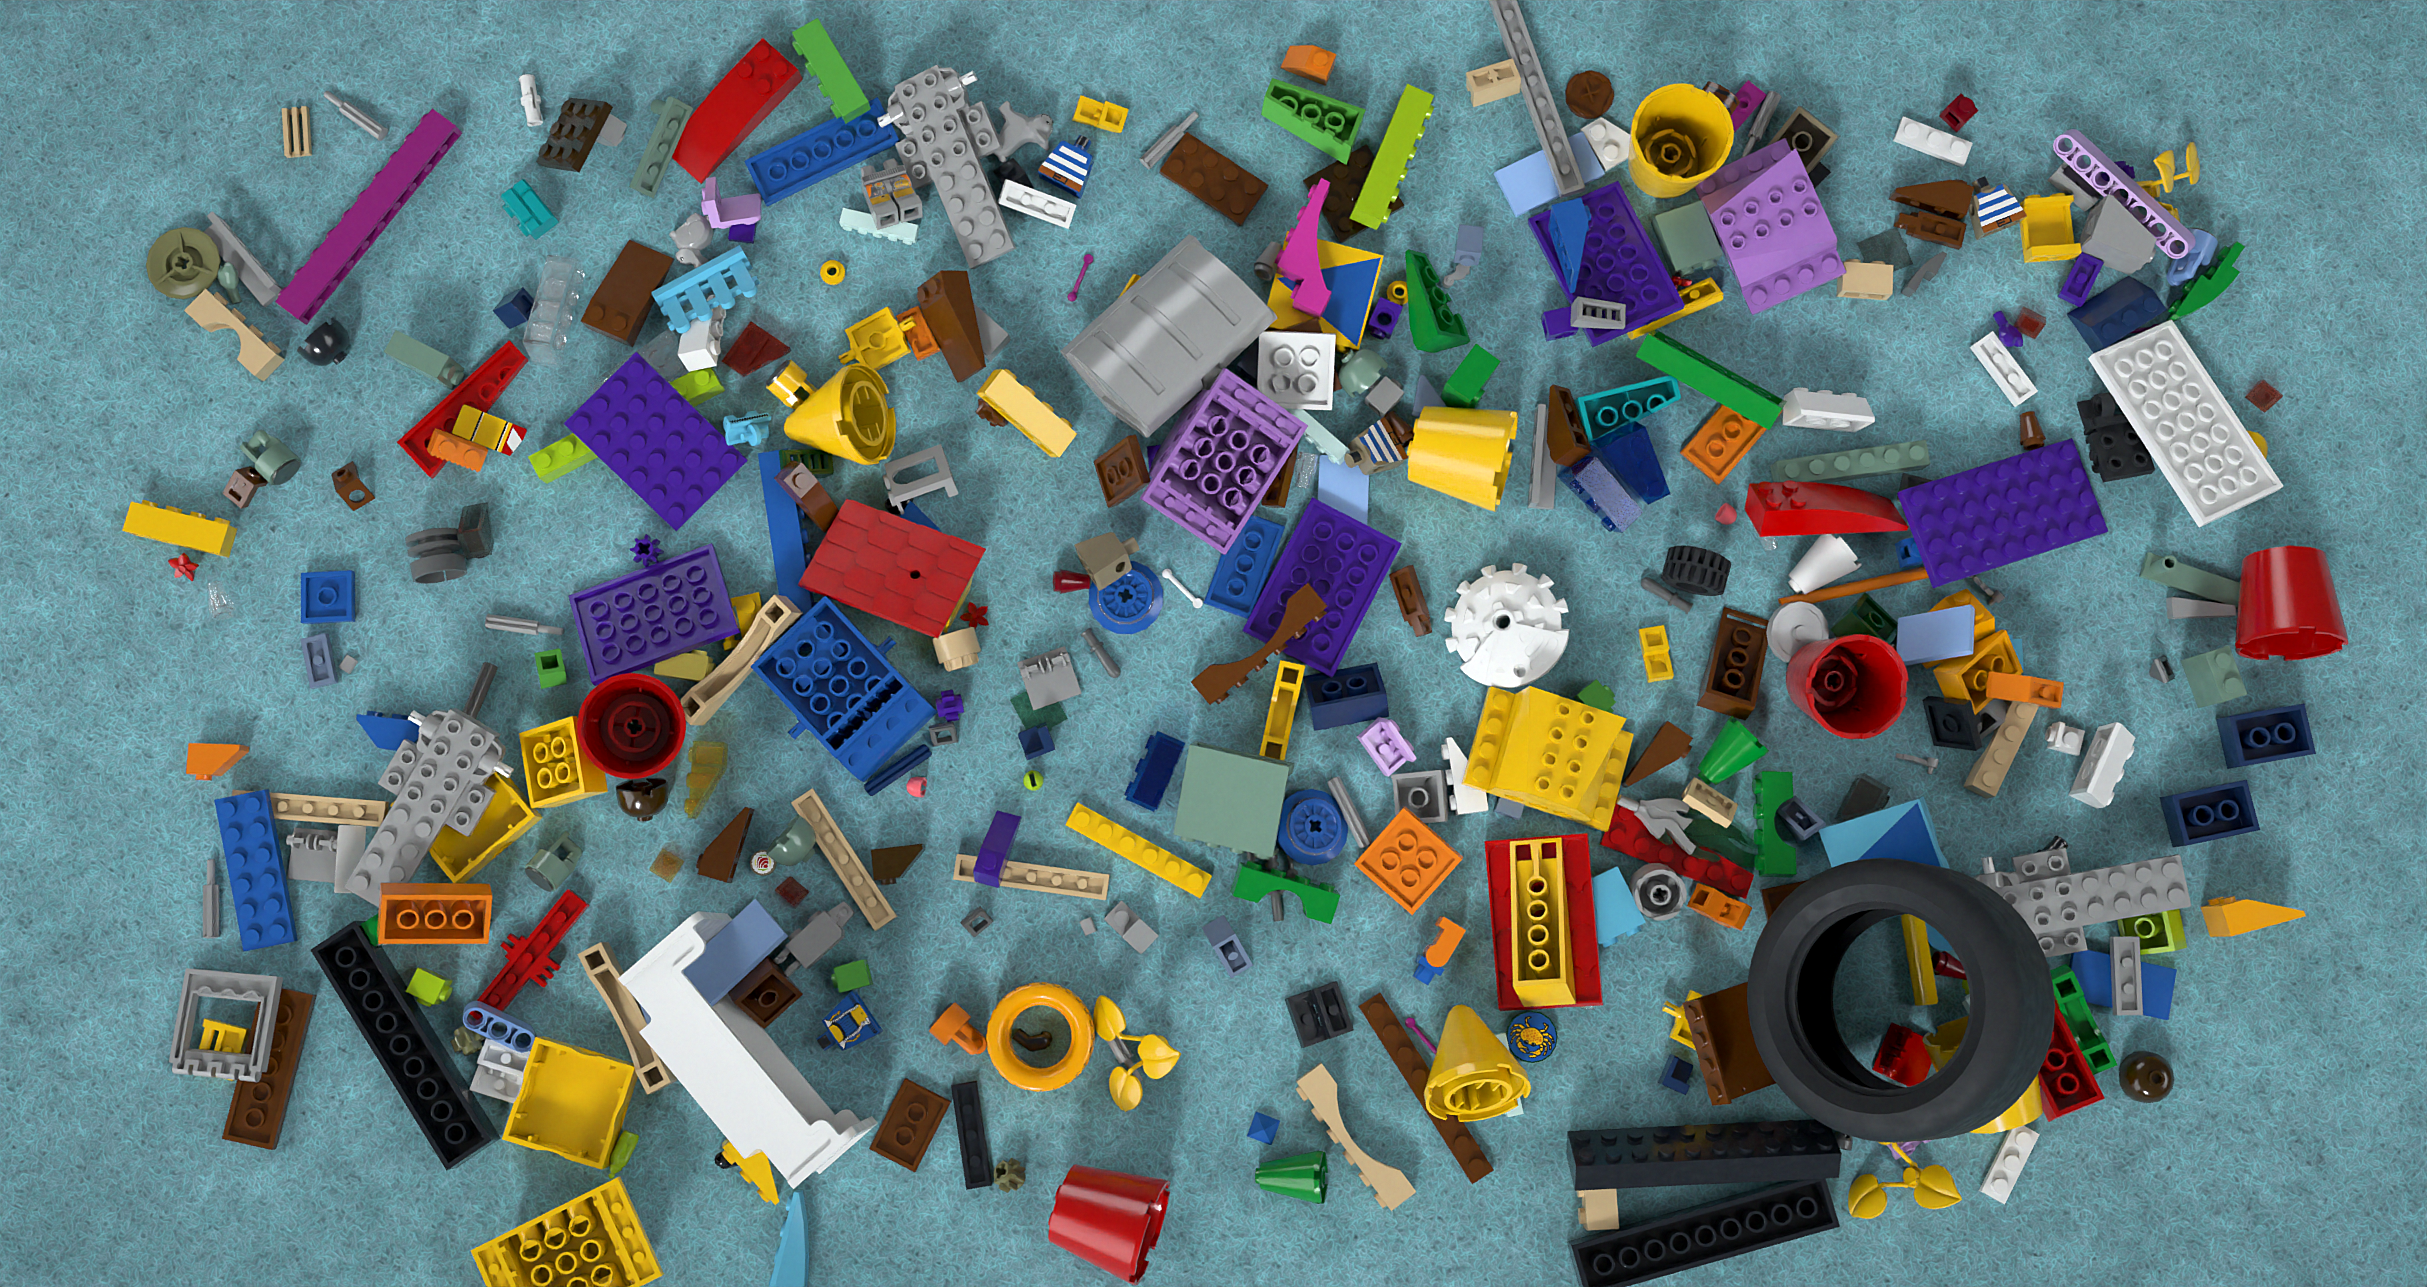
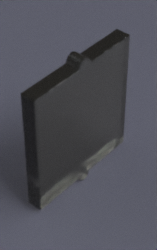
(1886, 248)

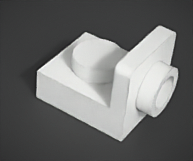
(2064, 738)

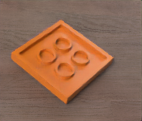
(1408, 860)

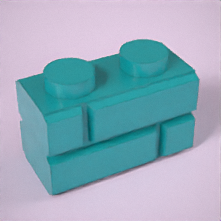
(529, 209)

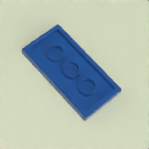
(1245, 567)
(2094, 977)

